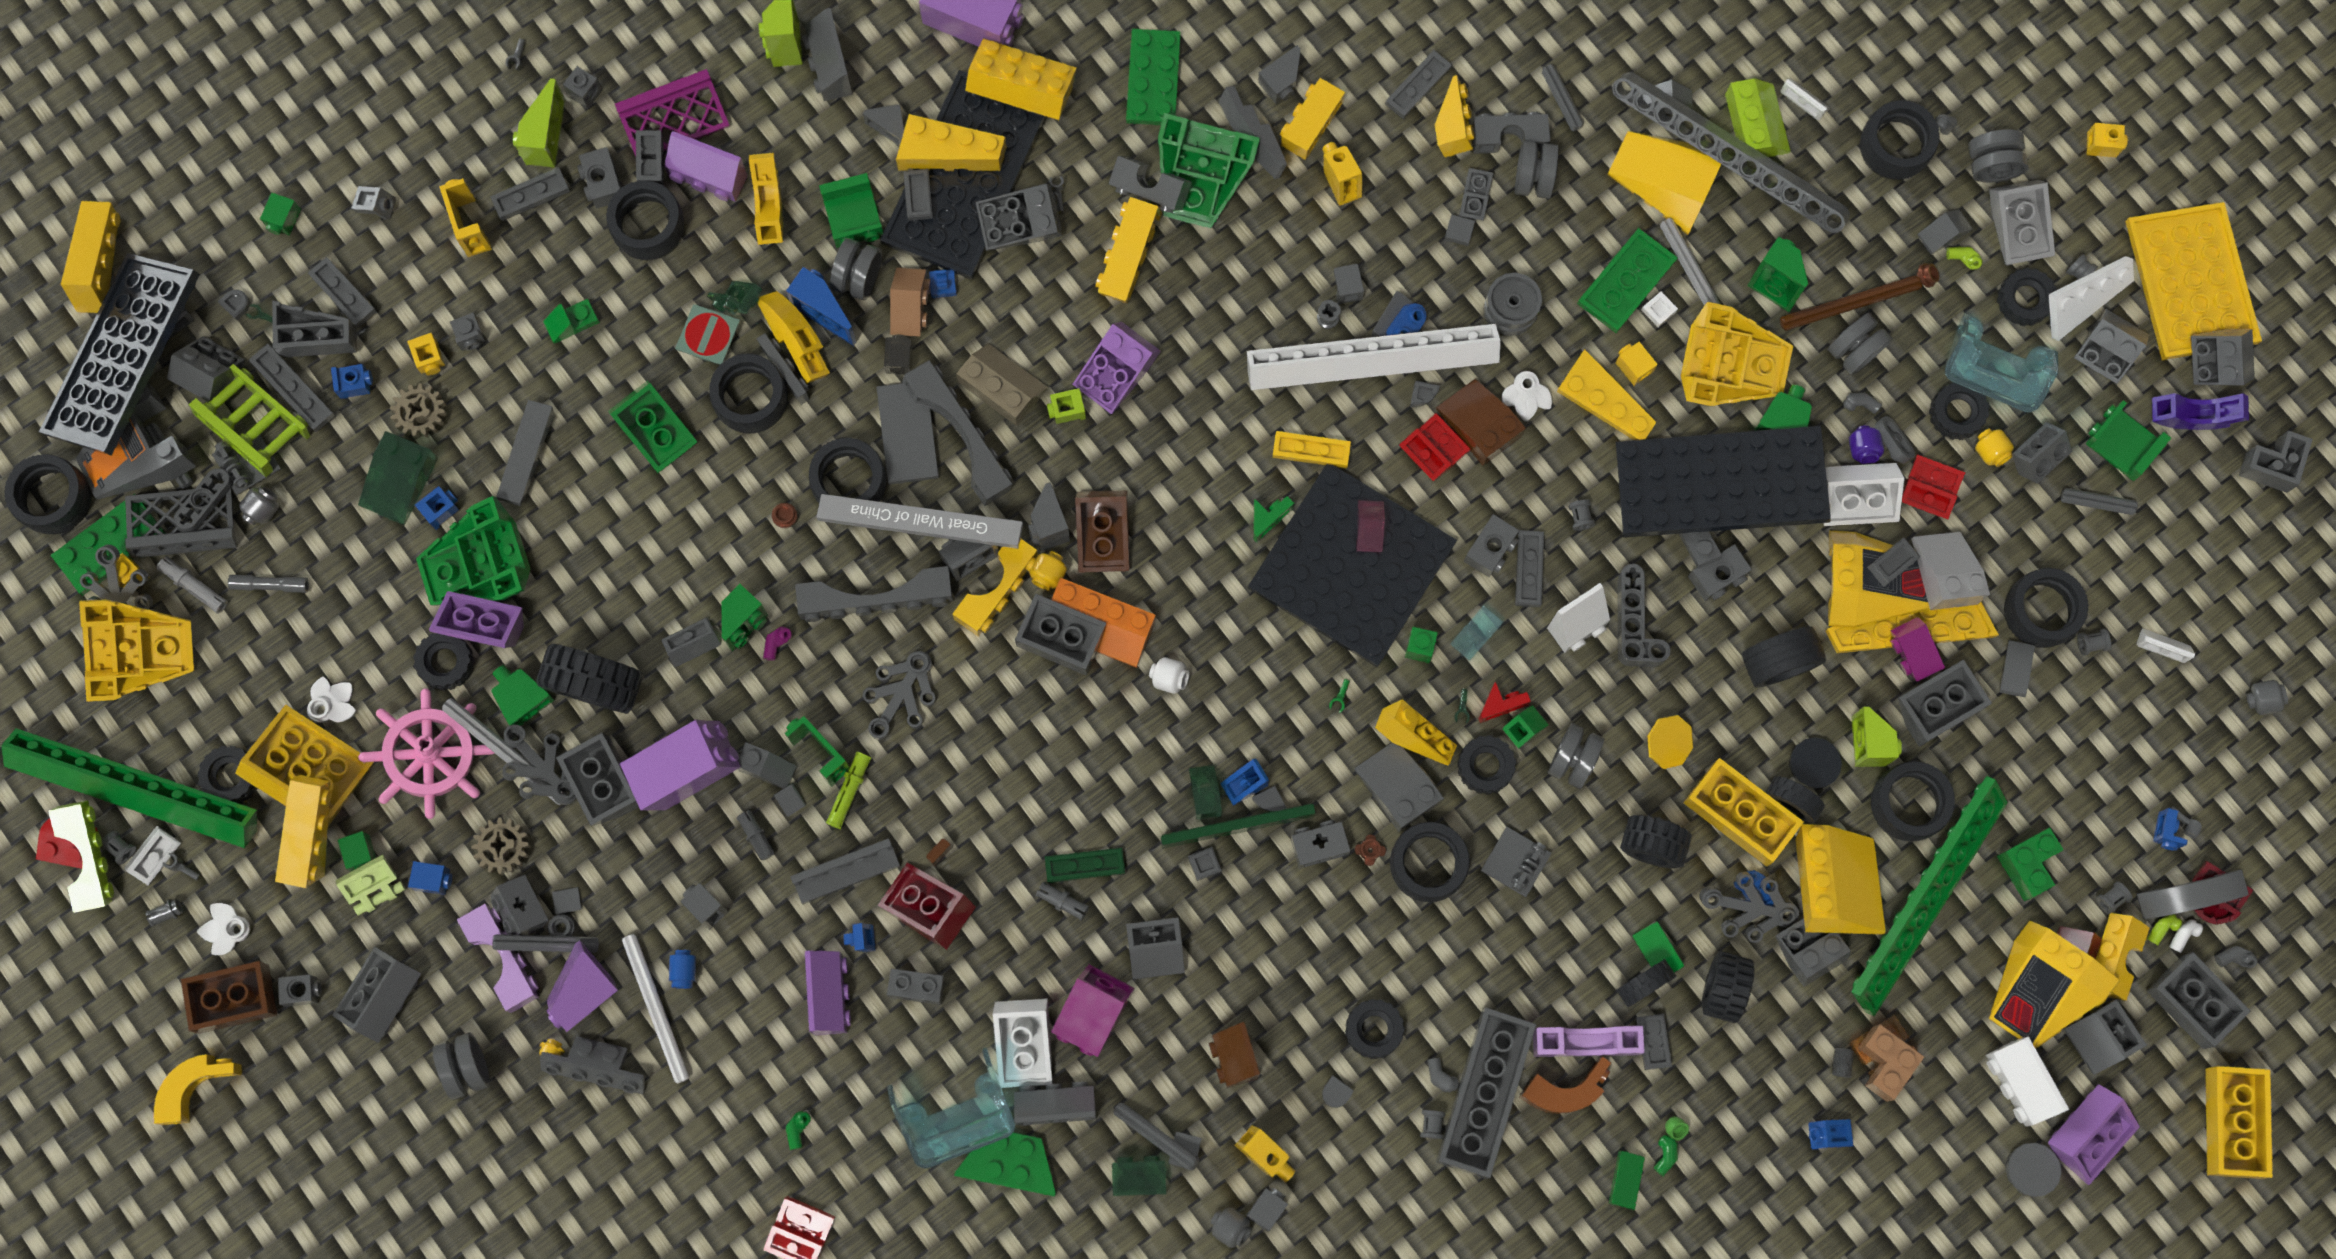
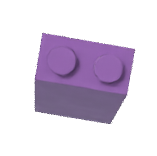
(579, 988)

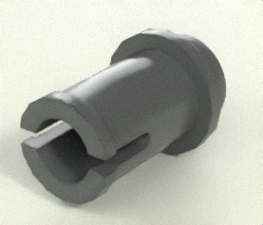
(170, 910)

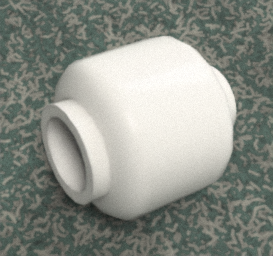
(1169, 675)

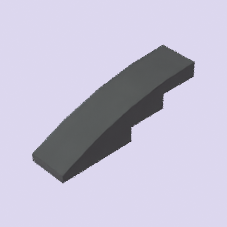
(1244, 120)

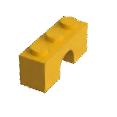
(2121, 936)

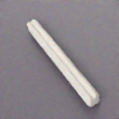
(655, 1008)

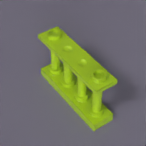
(243, 443)

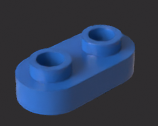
(1405, 320)

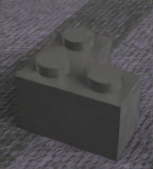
(2278, 467)

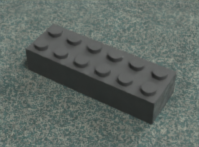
(1486, 1093)

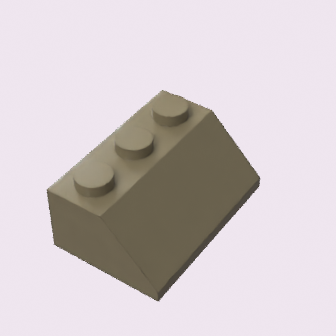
(1001, 383)

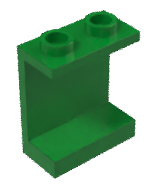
(851, 209)
(2125, 442)
(835, 768)

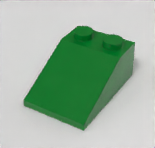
(652, 426)

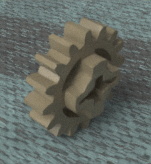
(419, 400)
(489, 846)

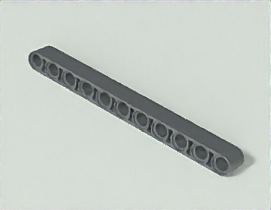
(1743, 152)

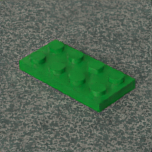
(1152, 76)
(1627, 280)
(78, 554)

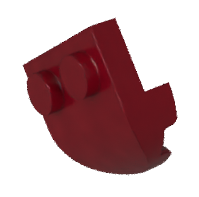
(2221, 912)

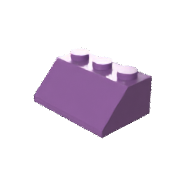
(704, 167)
(478, 620)
(827, 992)
(2094, 1133)

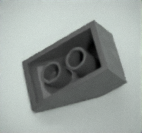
(1399, 785)

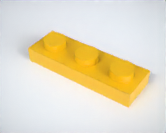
(1311, 449)

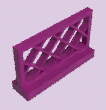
(669, 94)

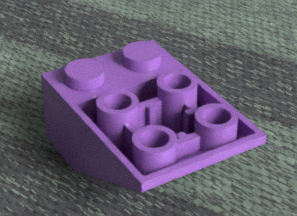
(1116, 366)

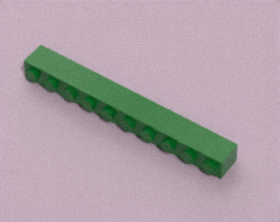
(129, 788)

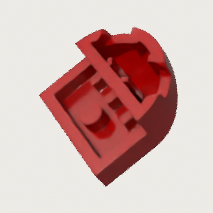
(57, 849)

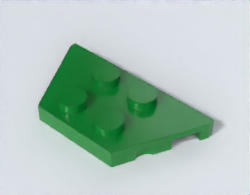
(1011, 1163)

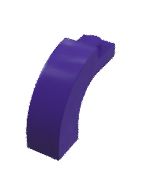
(2194, 414)

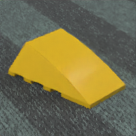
(1666, 175)

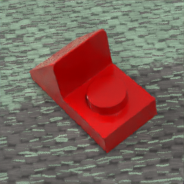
(1496, 706)

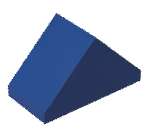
(1245, 782)

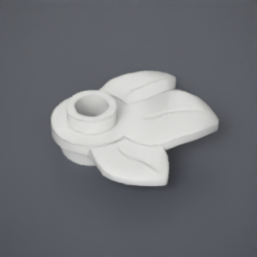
(1524, 399)
(335, 700)
(221, 929)

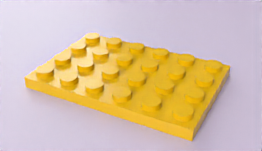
(2191, 276)

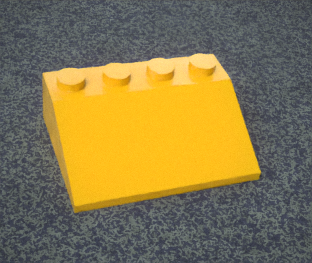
(301, 747)
(1839, 881)

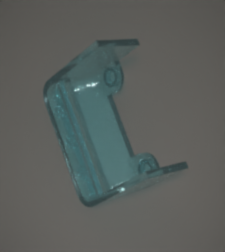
(958, 1128)

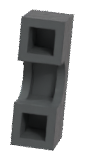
(1490, 129)
(1129, 178)

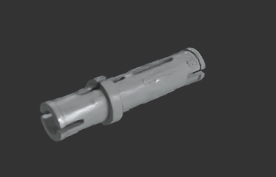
(184, 579)

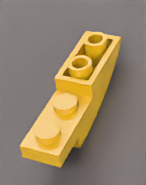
(793, 329)

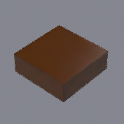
(939, 852)

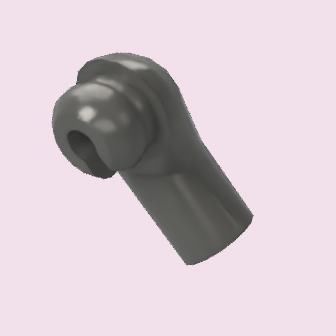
(1861, 399)
(2237, 955)
(1440, 1079)

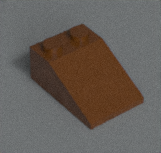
(1481, 421)
(1102, 531)
(1234, 1056)

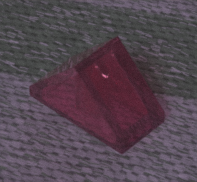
(1370, 526)

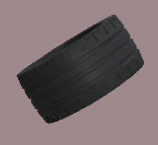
(1911, 115)
(640, 192)
(738, 366)
(842, 448)
(27, 473)
(2067, 587)
(1783, 656)
(1938, 784)
(1454, 842)

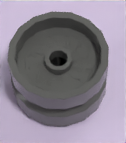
(1998, 156)
(1541, 169)
(855, 269)
(1512, 304)
(1857, 340)
(1578, 757)
(461, 1066)

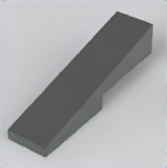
(525, 452)

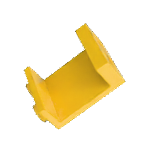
(471, 238)

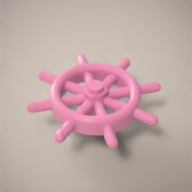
(426, 754)

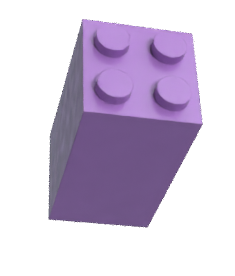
(974, 19)
(680, 765)

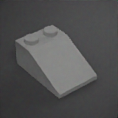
(2023, 221)
(1950, 571)

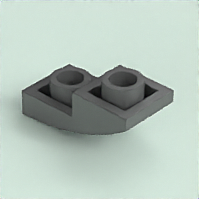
(1476, 194)
(2017, 668)

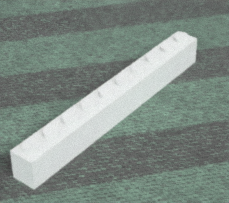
(1373, 356)

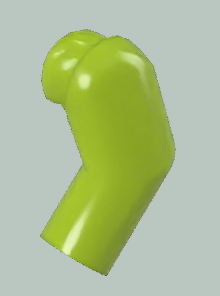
(1966, 255)
(2162, 926)

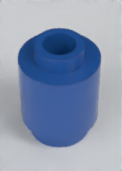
(682, 969)

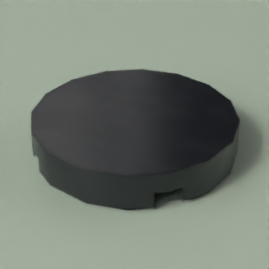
(1815, 763)

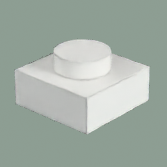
(1659, 309)

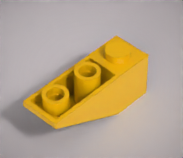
(1452, 123)
(1412, 731)

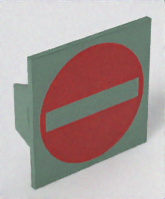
(707, 334)

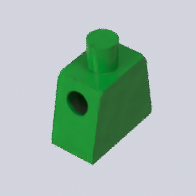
(1786, 411)
(518, 695)

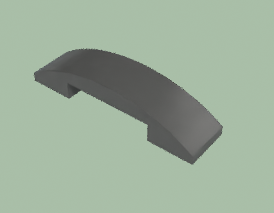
(2192, 895)

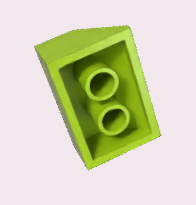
(781, 33)
(1757, 116)

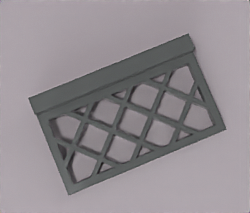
(176, 541)

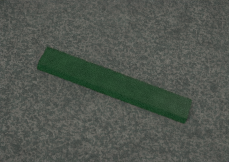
(1237, 826)

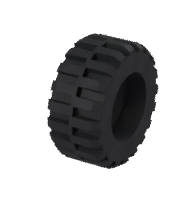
(589, 678)

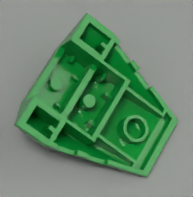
(1208, 158)
(476, 556)

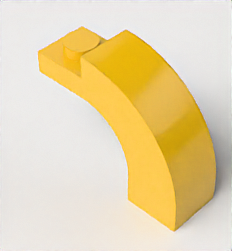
(767, 199)
(176, 1090)

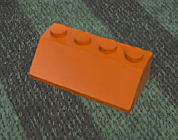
(1126, 625)

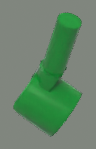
(1340, 696)

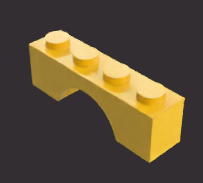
(977, 611)

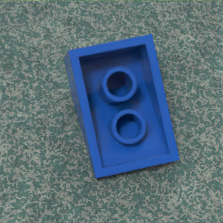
(814, 300)

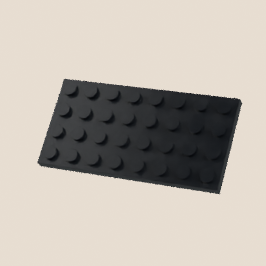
(955, 232)
(119, 353)
(1722, 482)

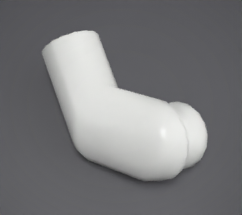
(2183, 934)

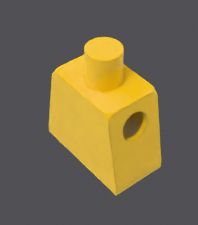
(1342, 173)
(1258, 1146)

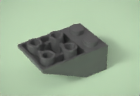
(1019, 218)

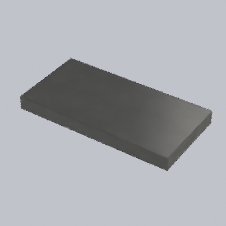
(906, 436)

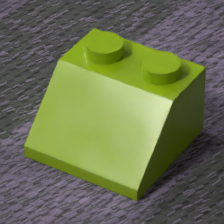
(1873, 740)

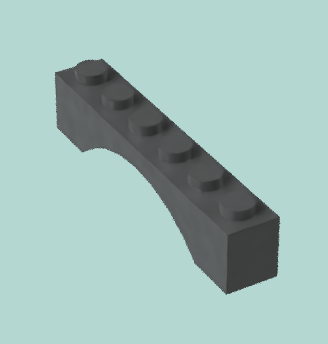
(930, 391)
(926, 588)

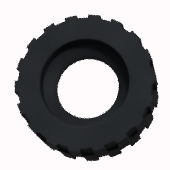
(2012, 309)
(1945, 424)
(448, 680)
(1486, 745)
(208, 775)
(1796, 799)
(1646, 983)
(1388, 1014)

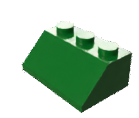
(1781, 274)

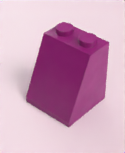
(1092, 1010)

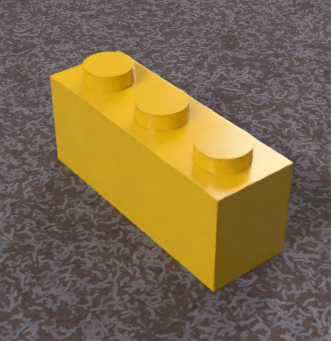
(1311, 118)

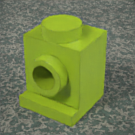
(1066, 399)

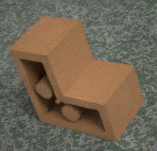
(907, 297)
(1895, 1060)

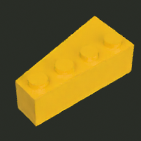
(948, 147)
(1128, 249)
(91, 256)
(304, 832)

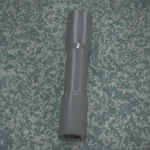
(284, 584)

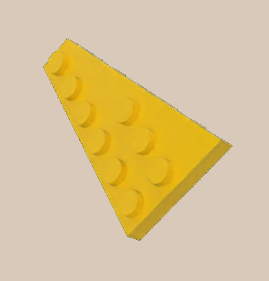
(1943, 624)

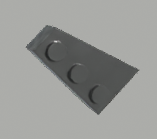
(310, 333)

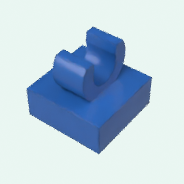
(942, 283)
(861, 938)

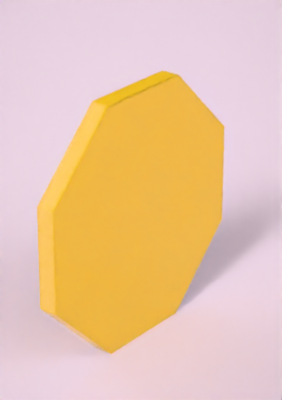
(1670, 741)

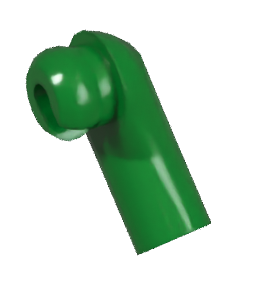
(795, 1128)
(1670, 1155)

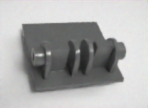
(241, 472)
(1516, 861)

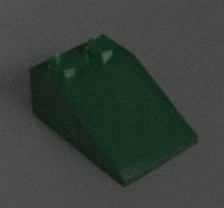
(396, 477)

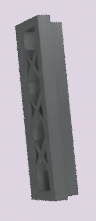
(845, 871)

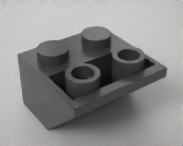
(2112, 346)
(2223, 357)
(203, 368)
(1155, 948)
(1811, 953)
(2104, 1036)

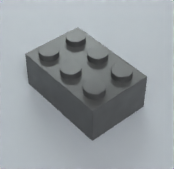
(2198, 1001)

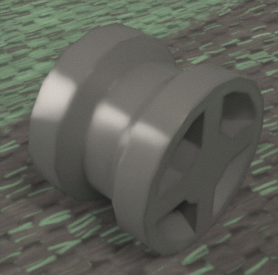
(2081, 268)

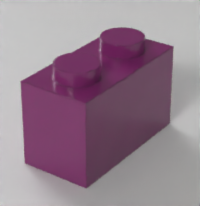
(1916, 649)

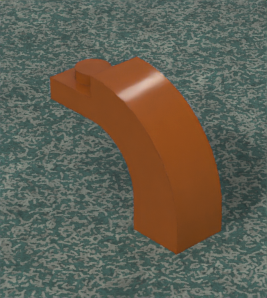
(1556, 1100)

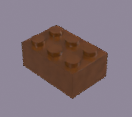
(228, 997)

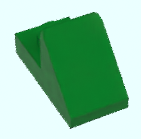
(567, 322)
(1265, 521)

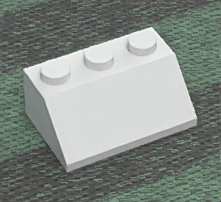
(1864, 493)
(2026, 1082)

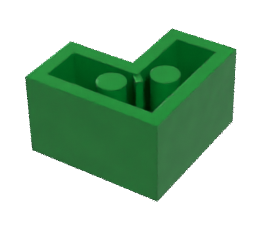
(2025, 864)

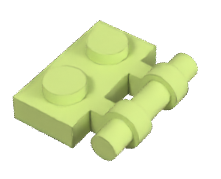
(368, 879)

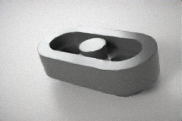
(1895, 440)

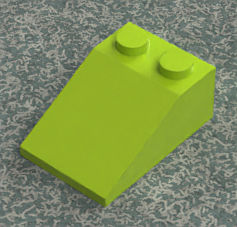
(541, 127)

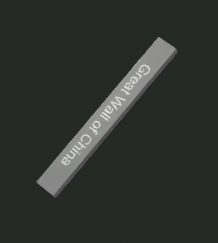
(919, 521)

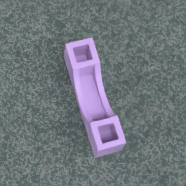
(514, 986)
(1588, 1042)

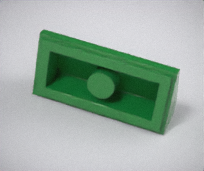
(1657, 947)
(1626, 1180)

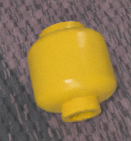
(1994, 447)
(1047, 570)

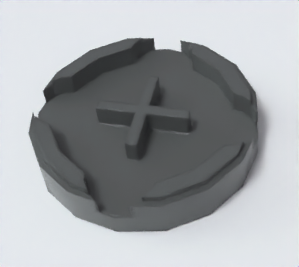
(2033, 1169)

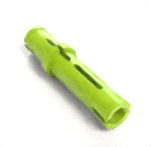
(848, 790)

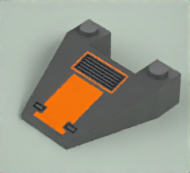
(135, 459)

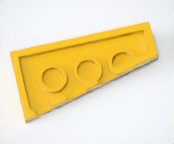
(1602, 396)

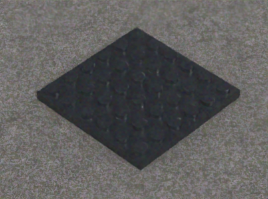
(1346, 592)

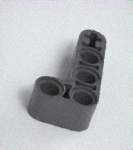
(1636, 616)

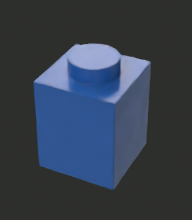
(430, 878)

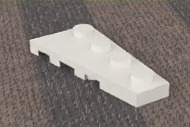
(2085, 296)

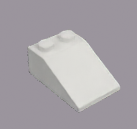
(1580, 620)
(1023, 1042)

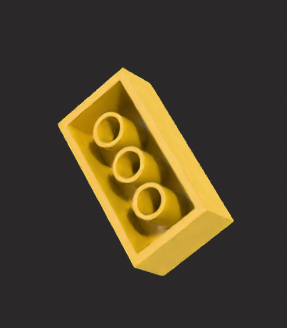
(1020, 79)
(1743, 812)
(2238, 1122)

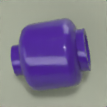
(1866, 445)

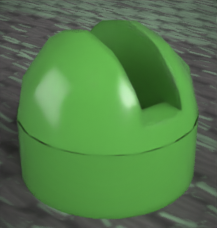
(1676, 1128)

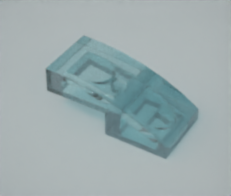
(1476, 633)

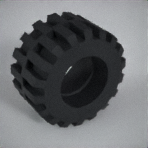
(1656, 841)
(1728, 987)

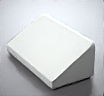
(1804, 99)
(2165, 646)
(151, 855)

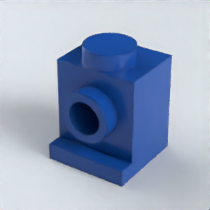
(356, 387)
(430, 503)

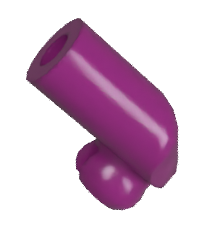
(774, 640)

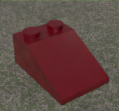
(927, 905)

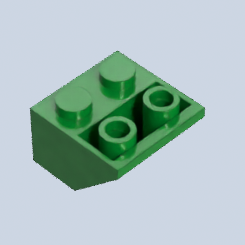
(740, 617)

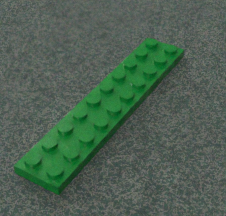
(1929, 896)

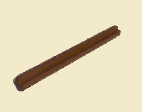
(1850, 303)

